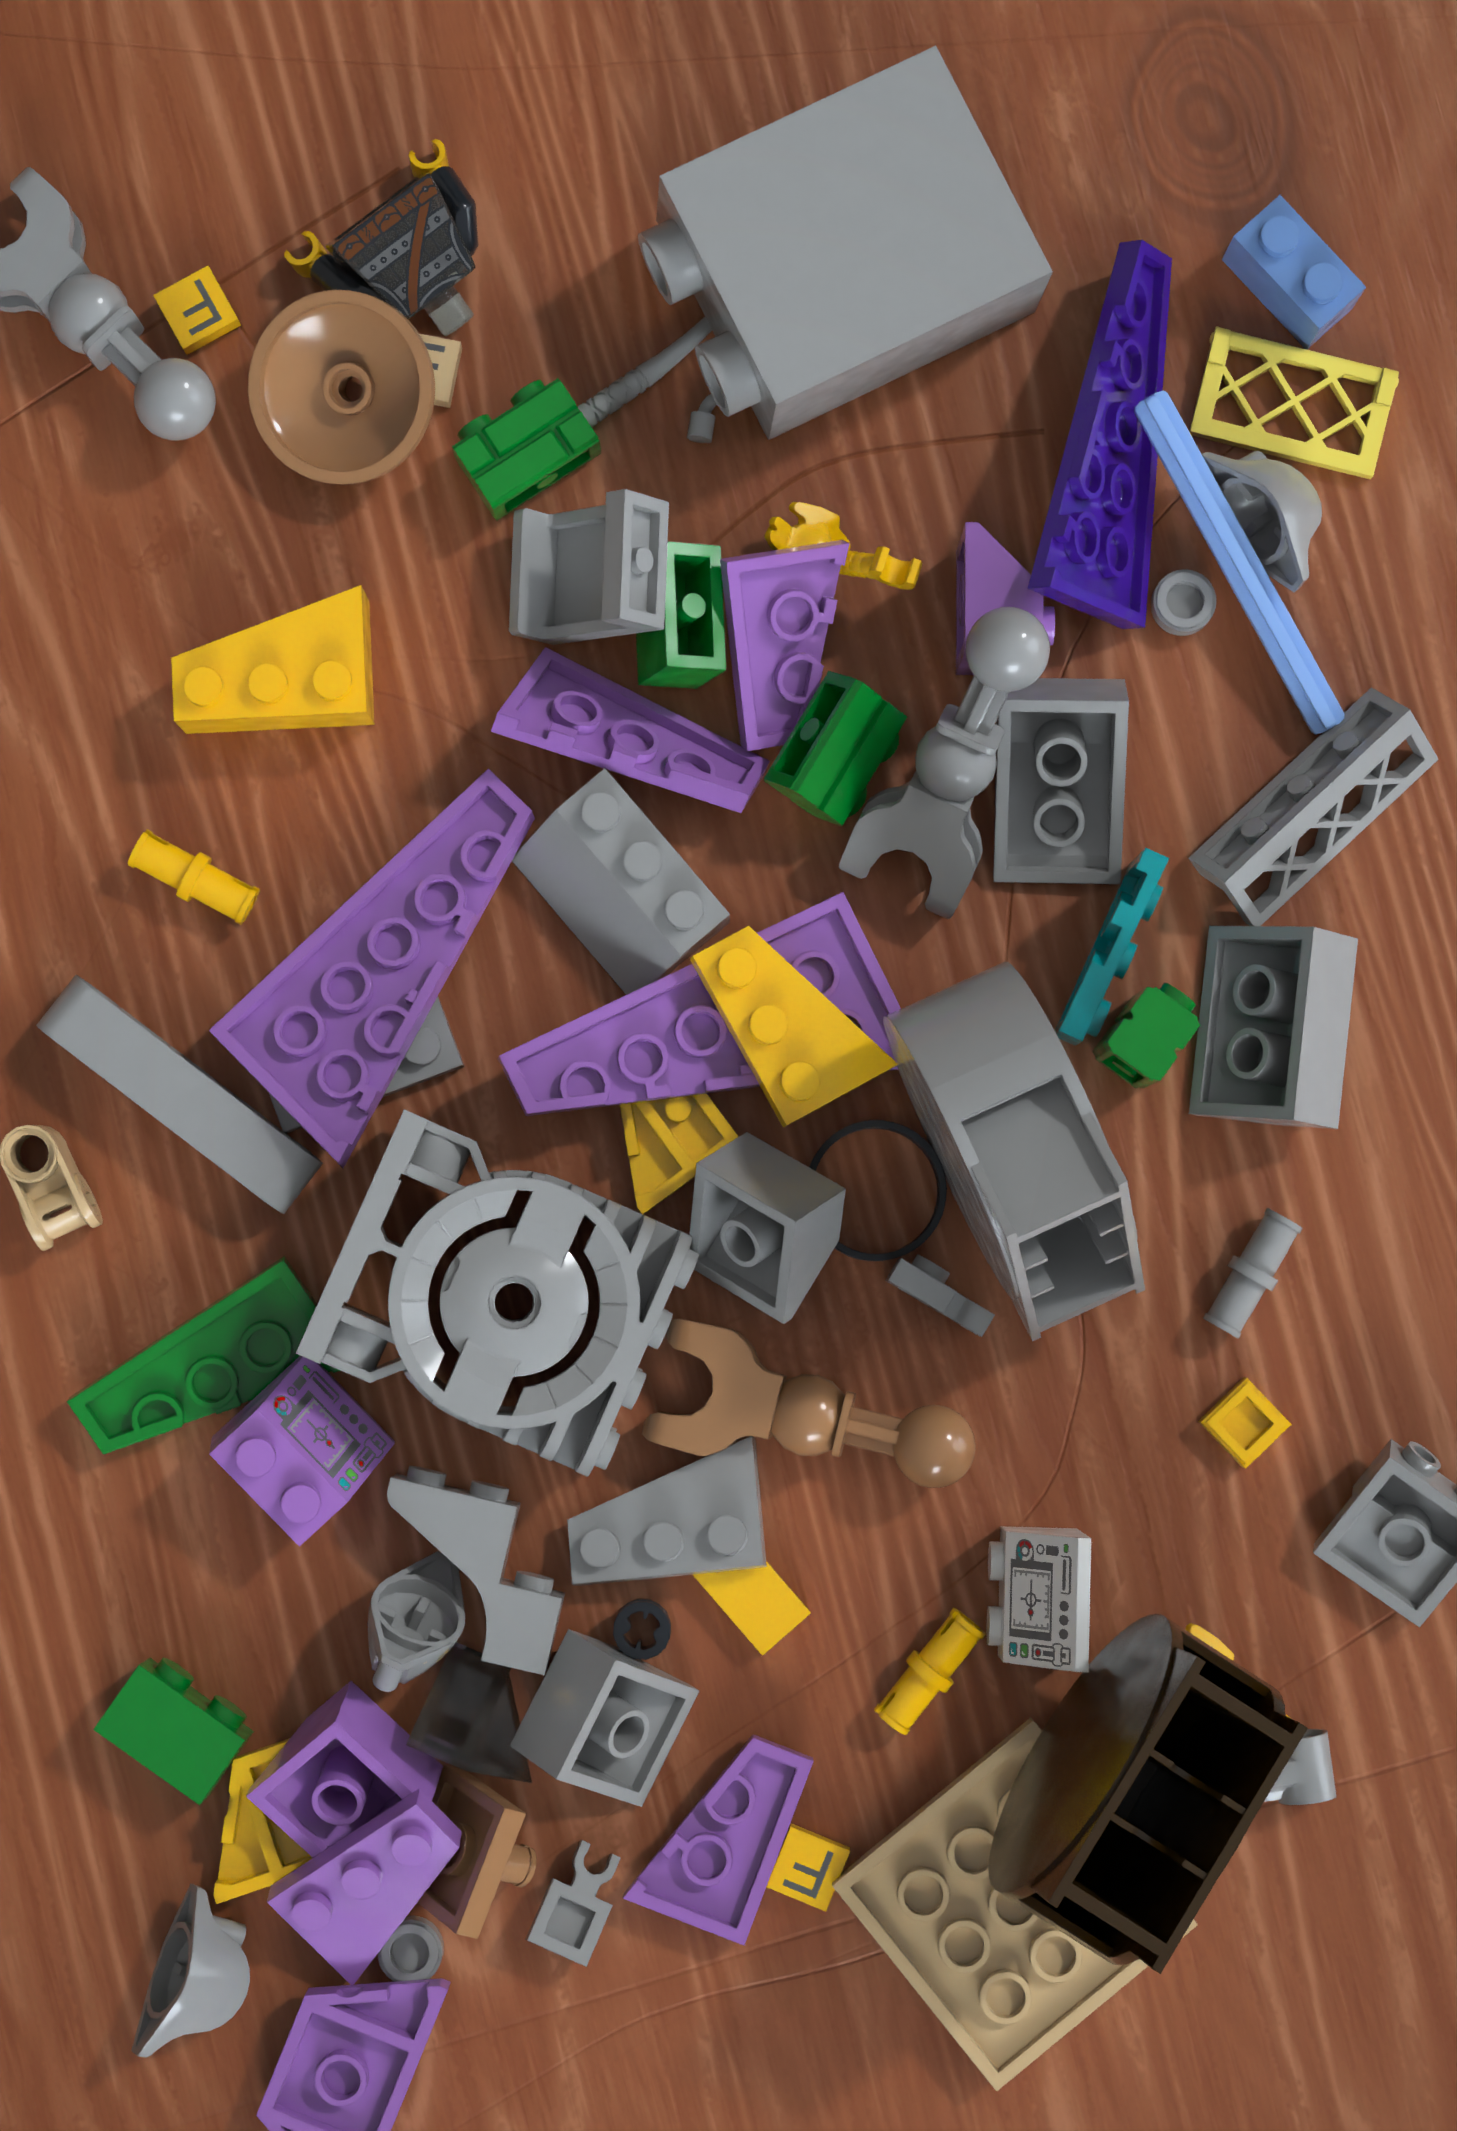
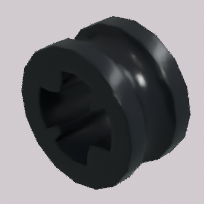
(623, 1625)

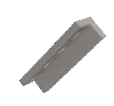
(1311, 796)

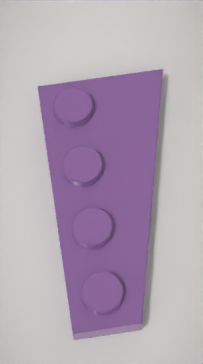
(616, 729)

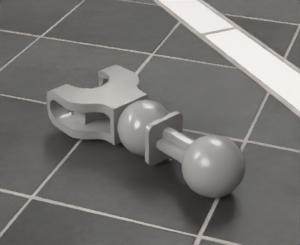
(91, 314)
(953, 764)

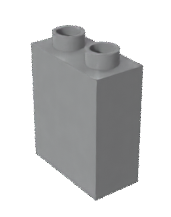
(844, 245)

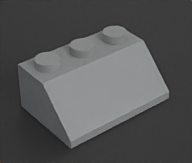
(620, 885)
(1274, 1025)

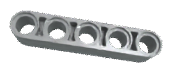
(179, 1094)

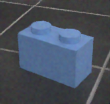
(1293, 272)

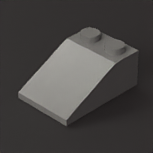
(1061, 782)

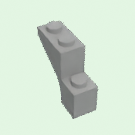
(476, 1536)

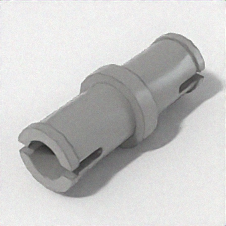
(1252, 1272)

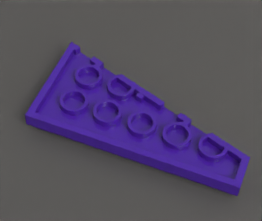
(1104, 495)

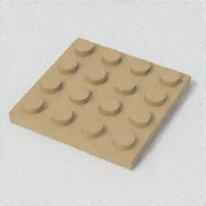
(974, 1956)

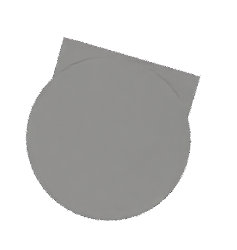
(1019, 1146)

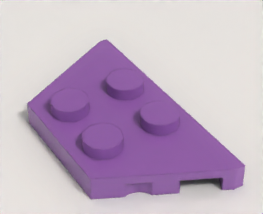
(351, 2056)

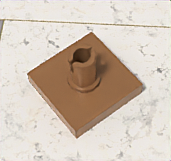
(485, 1856)

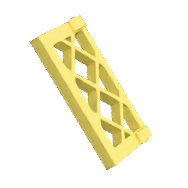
(1314, 450)

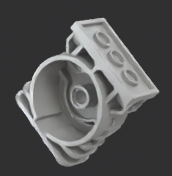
(557, 1419)

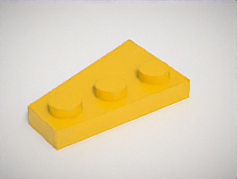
(785, 1027)

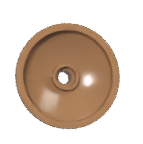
(302, 379)

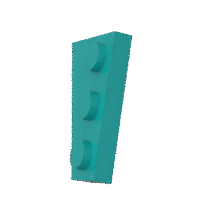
(1112, 948)

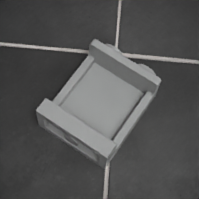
(590, 570)

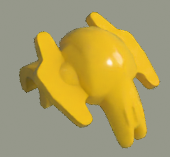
(821, 526)

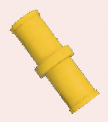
(193, 876)
(929, 1671)

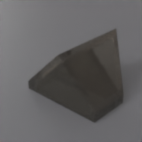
(471, 1717)

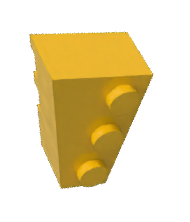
(282, 673)

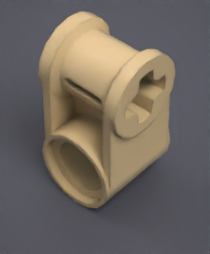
(50, 1188)

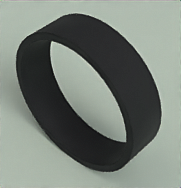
(937, 1168)

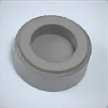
(1183, 602)
(412, 1950)

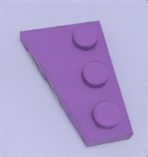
(777, 634)
(727, 1844)
(367, 1883)

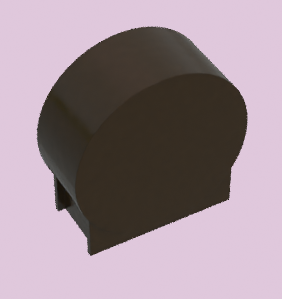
(1140, 1792)

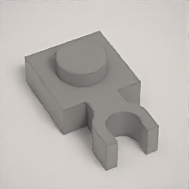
(927, 1284)
(571, 1915)

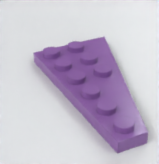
(355, 993)

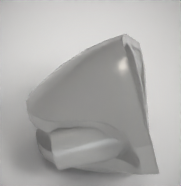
(1275, 510)
(414, 1620)
(197, 1977)

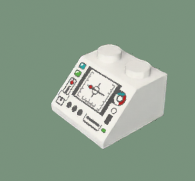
(1041, 1597)

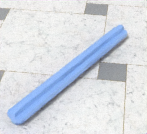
(1239, 562)

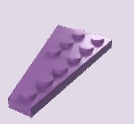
(672, 1037)

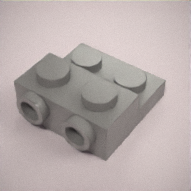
(1398, 1532)

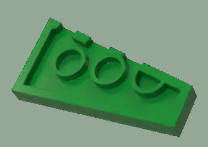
(202, 1364)

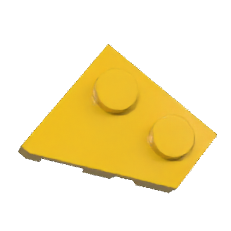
(668, 1140)
(253, 1847)

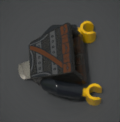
(406, 247)

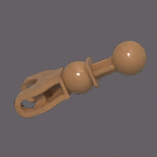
(803, 1414)

